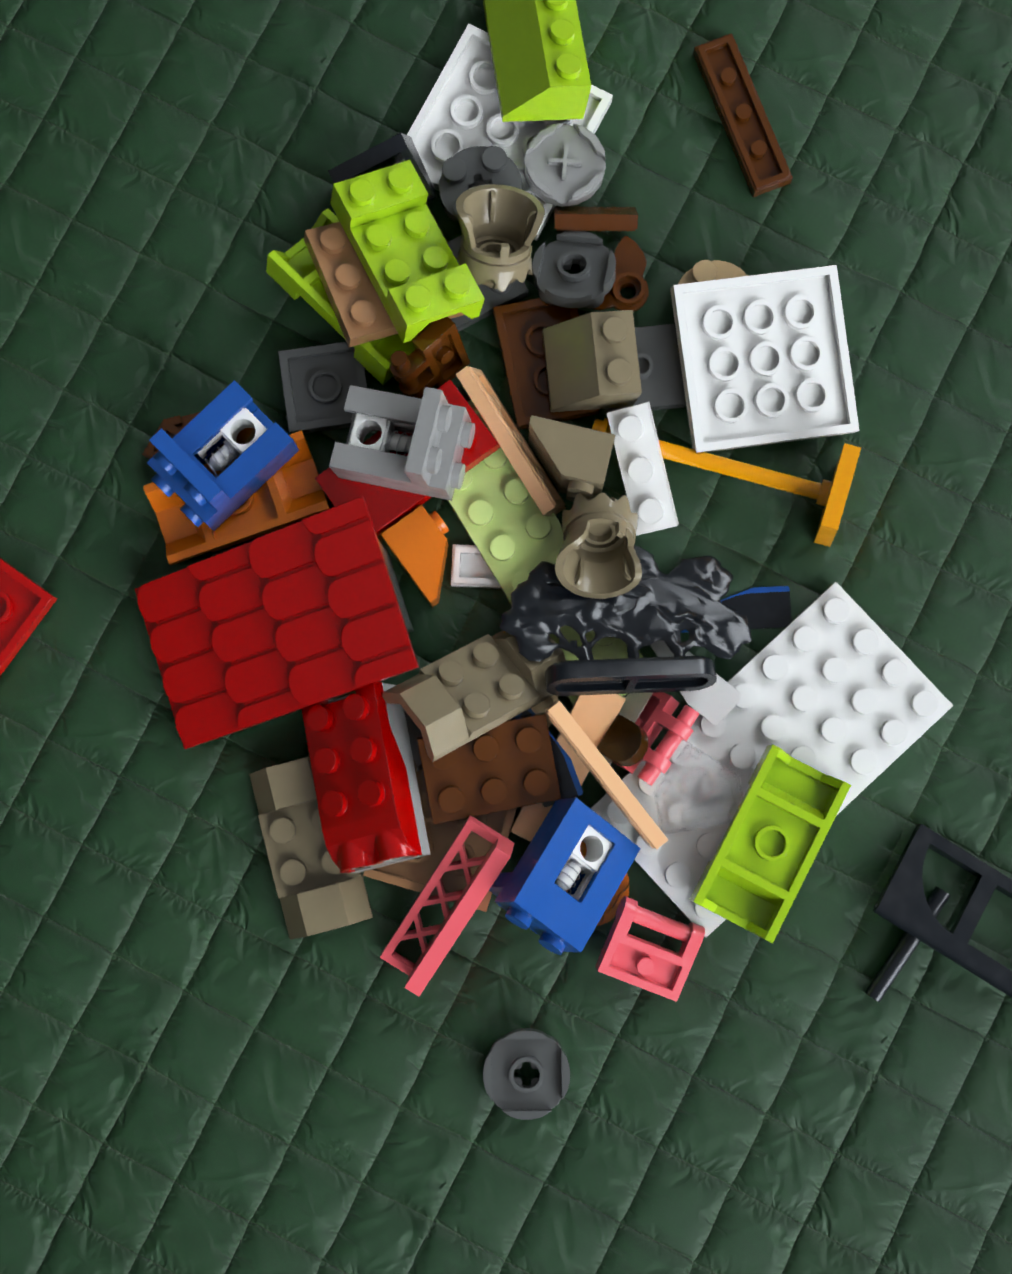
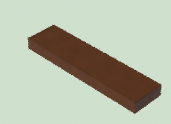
(742, 115)

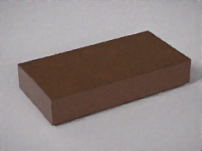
(595, 218)

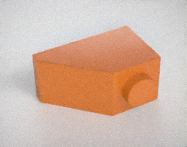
(421, 550)

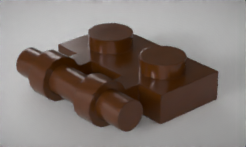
(433, 362)

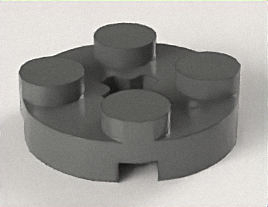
(474, 165)
(580, 289)
(545, 1091)

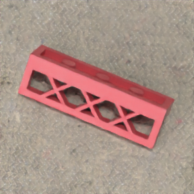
(460, 913)

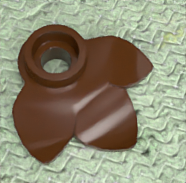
(629, 274)

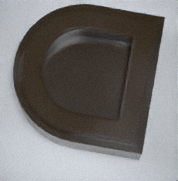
(624, 742)

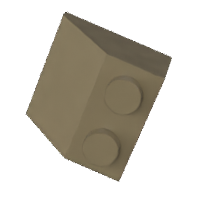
(592, 362)
(571, 455)

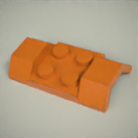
(283, 499)

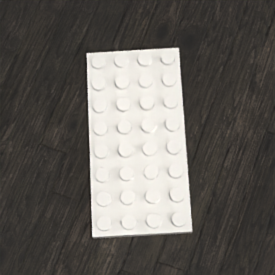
(821, 692)

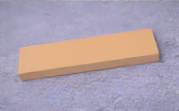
(511, 441)
(594, 717)
(605, 775)

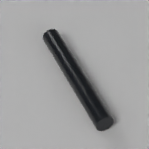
(903, 951)

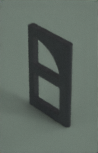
(907, 908)

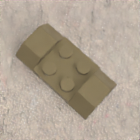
(472, 691)
(305, 877)

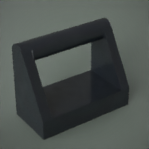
(381, 156)

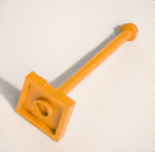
(828, 493)

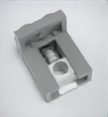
(433, 452)

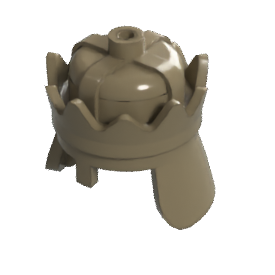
(498, 233)
(599, 548)

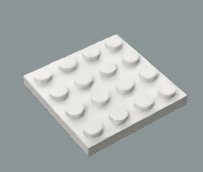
(467, 113)
(764, 359)

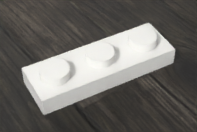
(643, 467)

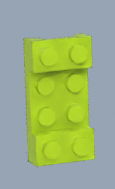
(404, 249)
(299, 277)
(770, 843)

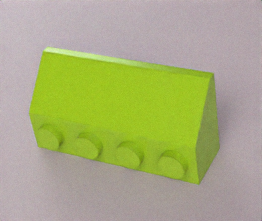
(538, 59)

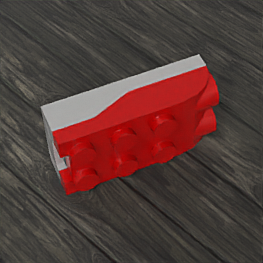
(365, 780)

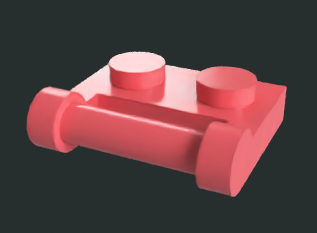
(644, 962)

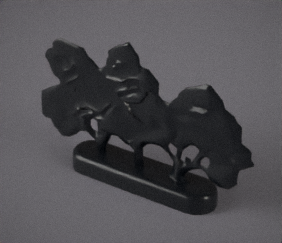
(647, 613)

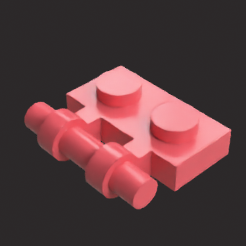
(655, 717)

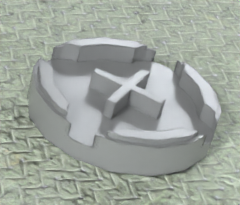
(564, 164)

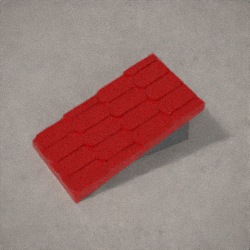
(278, 624)

